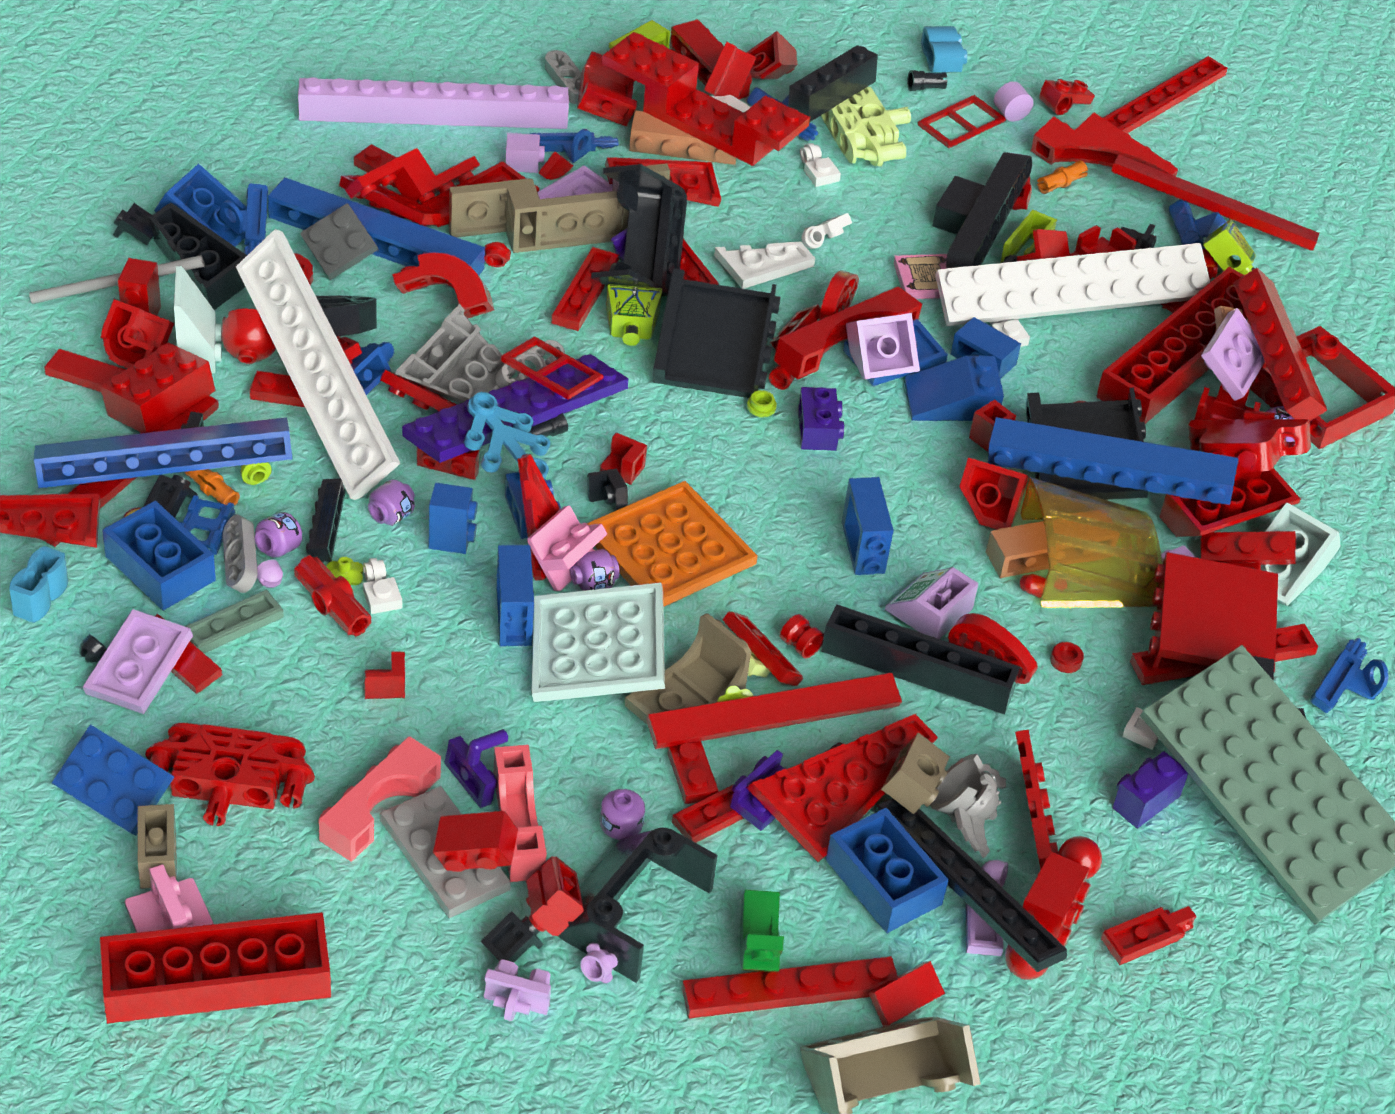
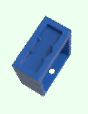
(867, 526)
(515, 595)

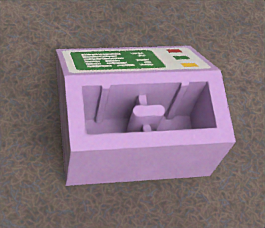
(935, 601)

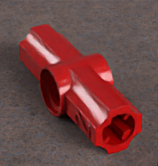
(332, 595)

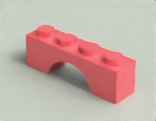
(404, 772)
(516, 797)

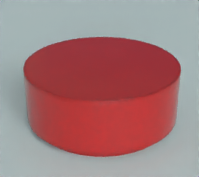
(1067, 657)

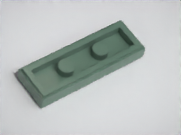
(235, 621)

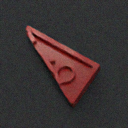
(537, 501)

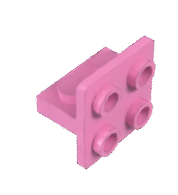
(562, 543)
(168, 904)

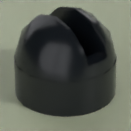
(91, 649)

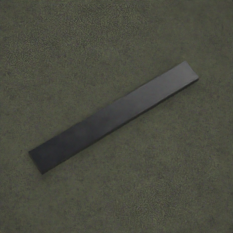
(981, 891)

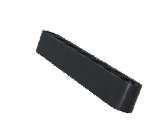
(990, 211)

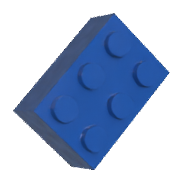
(159, 555)
(886, 870)

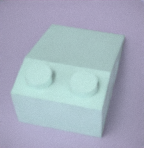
(195, 321)
(1314, 550)

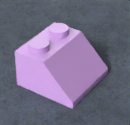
(883, 346)

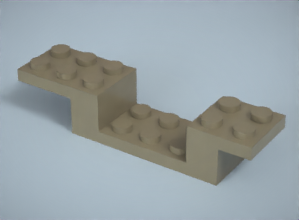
(538, 222)

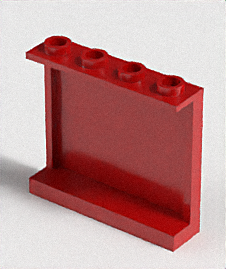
(1211, 610)

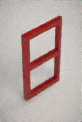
(951, 112)
(539, 376)

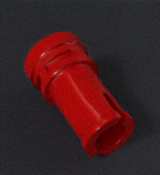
(780, 378)

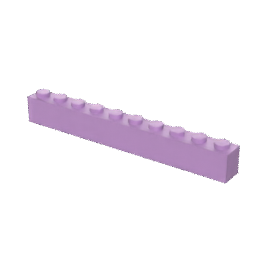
(433, 103)

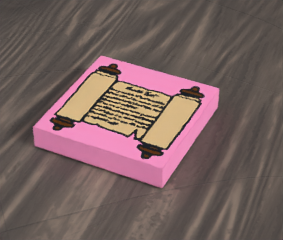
(918, 272)

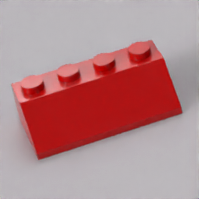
(1252, 497)

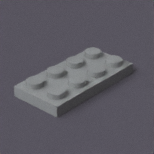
(415, 829)

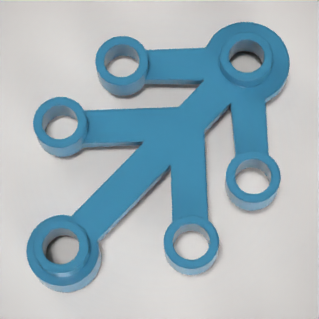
(485, 409)

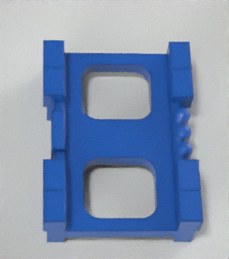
(215, 526)

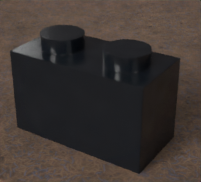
(956, 204)

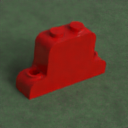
(1253, 441)

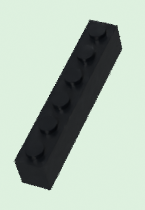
(920, 659)

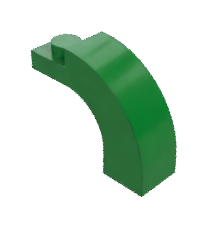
(760, 931)

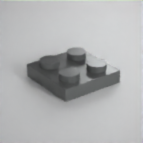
(339, 241)

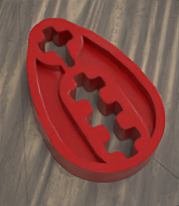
(839, 293)
(993, 637)

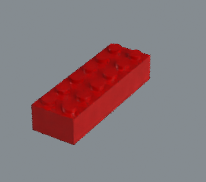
(215, 967)

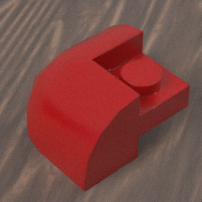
(133, 333)

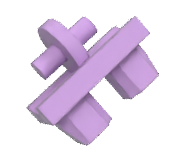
(517, 993)

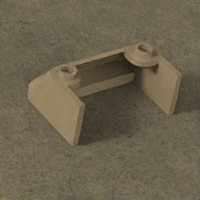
(890, 1060)

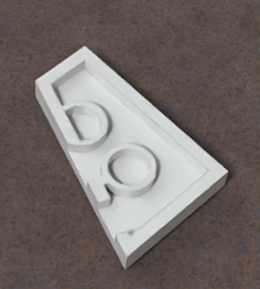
(761, 265)

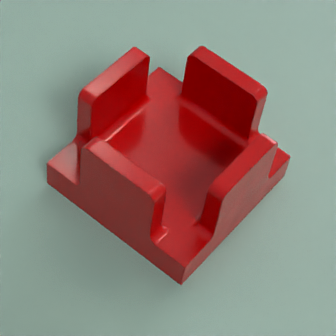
(1090, 243)
(1222, 407)

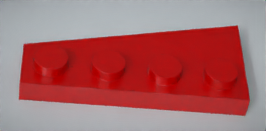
(496, 173)
(693, 176)
(52, 517)
(1037, 797)

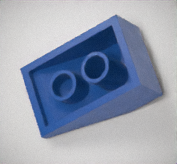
(201, 198)
(953, 389)

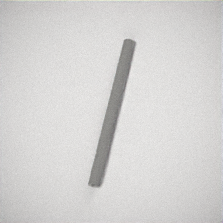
(108, 281)

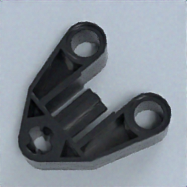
(349, 313)

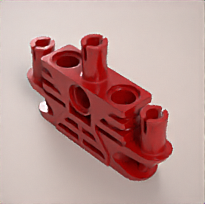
(232, 767)

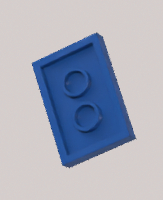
(928, 352)
(112, 778)

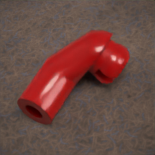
(1032, 584)

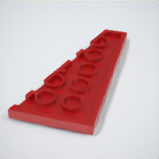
(835, 785)

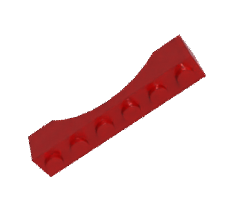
(804, 348)

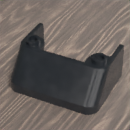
(653, 228)
(616, 874)

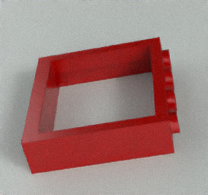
(1354, 374)

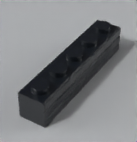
(326, 519)

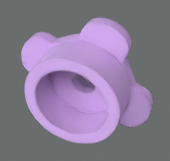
(598, 964)

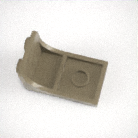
(701, 675)

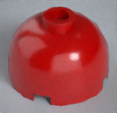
(246, 336)

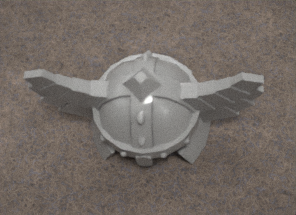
(970, 798)

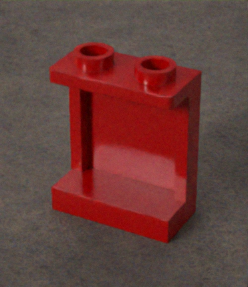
(606, 91)

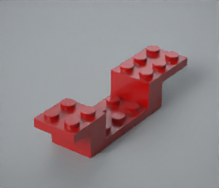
(673, 98)

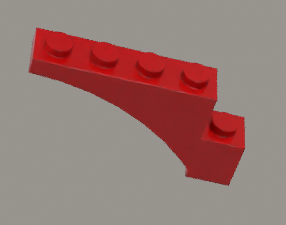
(1093, 142)

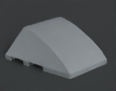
(455, 361)

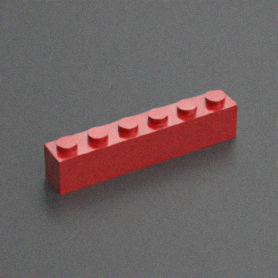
(1279, 346)

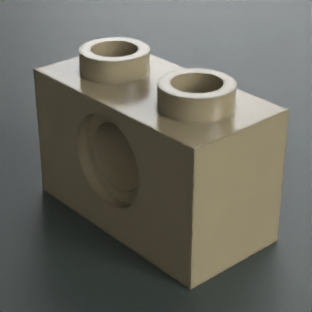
(916, 774)
(156, 841)

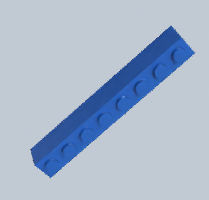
(395, 237)
(162, 452)
(1112, 461)

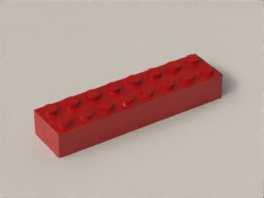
(1170, 355)

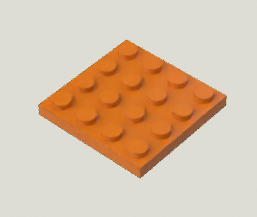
(673, 542)

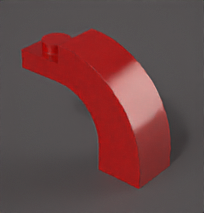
(449, 271)

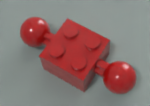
(1057, 895)

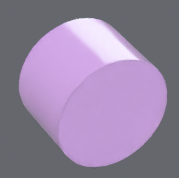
(1013, 101)

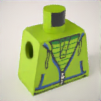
(1227, 242)
(632, 312)

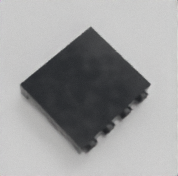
(715, 337)
(1105, 418)

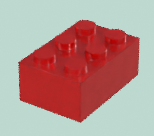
(157, 388)

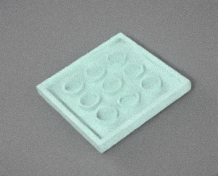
(598, 642)

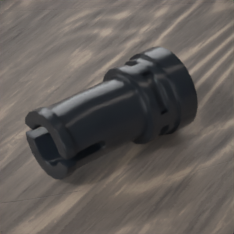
(920, 80)
(551, 427)

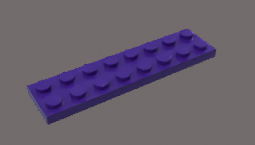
(444, 432)

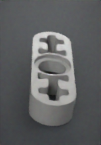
(567, 68)
(534, 355)
(240, 554)

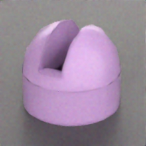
(269, 573)
(997, 870)

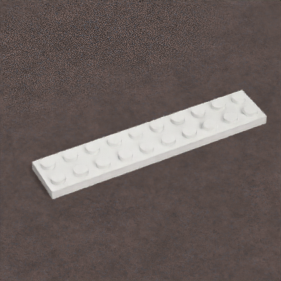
(1071, 284)
(317, 365)

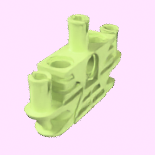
(867, 129)

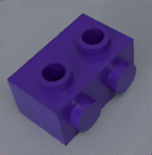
(819, 419)
(1149, 789)

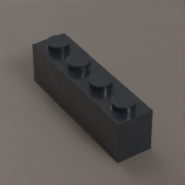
(834, 82)

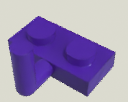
(469, 770)

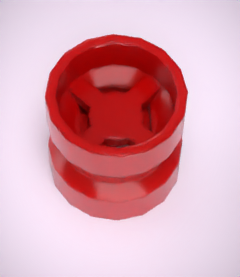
(801, 635)

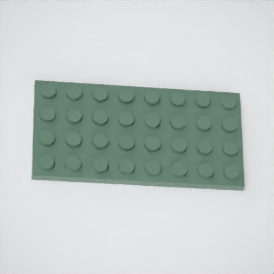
(1277, 783)

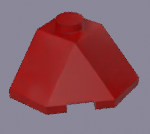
(773, 57)
(993, 492)

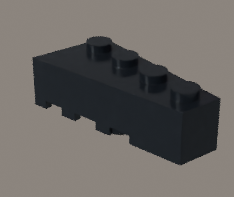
(185, 237)

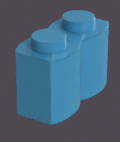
(943, 49)
(38, 584)

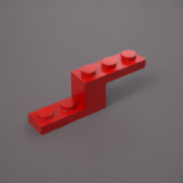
(412, 177)

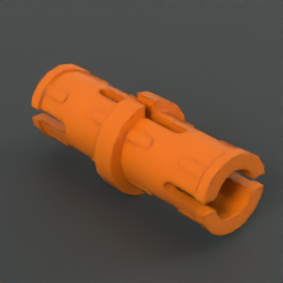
(1062, 177)
(213, 484)

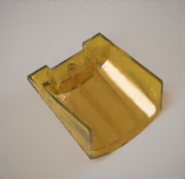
(1094, 547)

